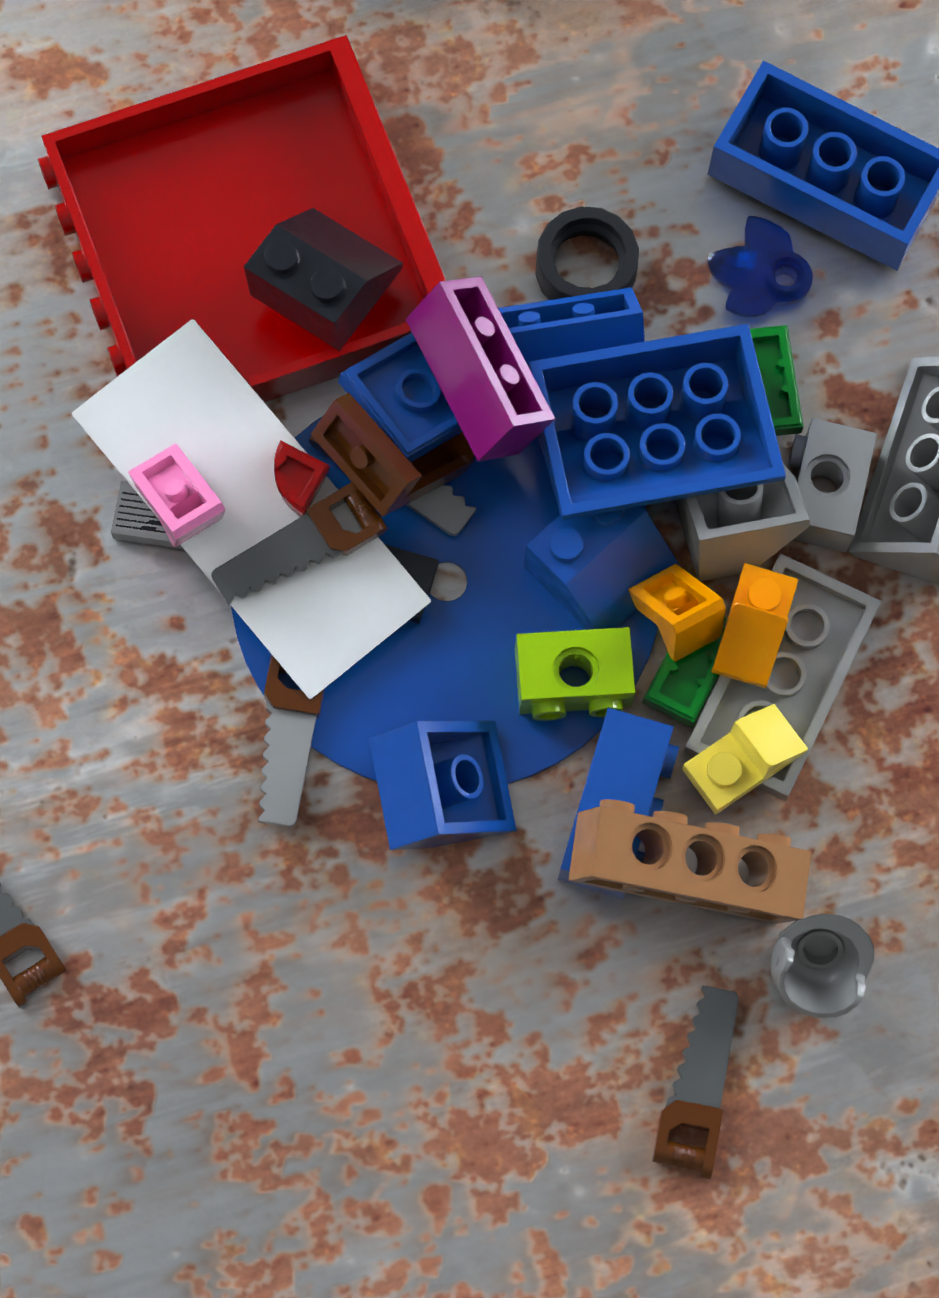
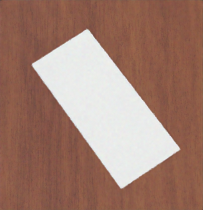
(196, 398)

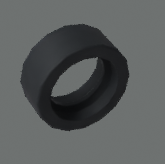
(585, 222)

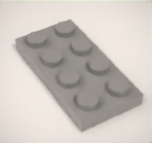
(811, 664)

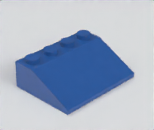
(656, 422)

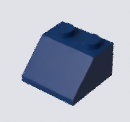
(596, 560)
(441, 783)

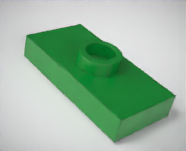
(779, 378)
(684, 685)

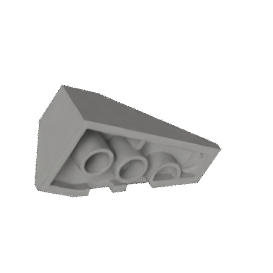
(741, 526)

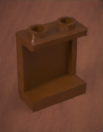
(376, 462)

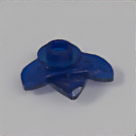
(753, 269)

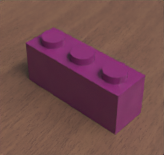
(479, 368)

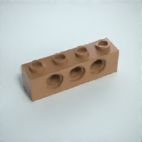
(606, 860)

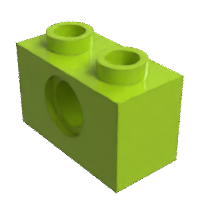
(600, 652)

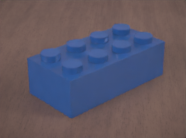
(828, 165)

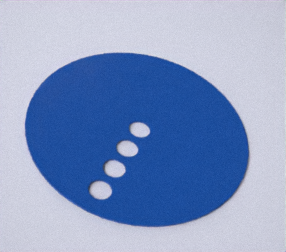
(463, 650)

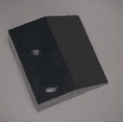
(320, 275)

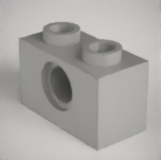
(843, 457)

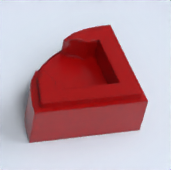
(298, 477)

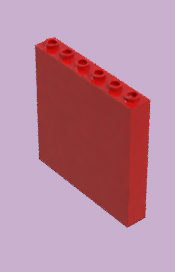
(197, 179)

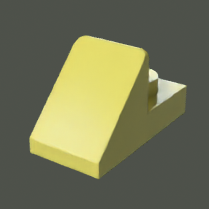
(744, 757)

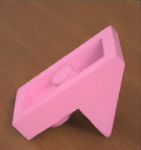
(177, 494)

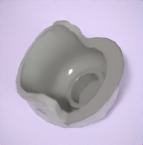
(822, 965)

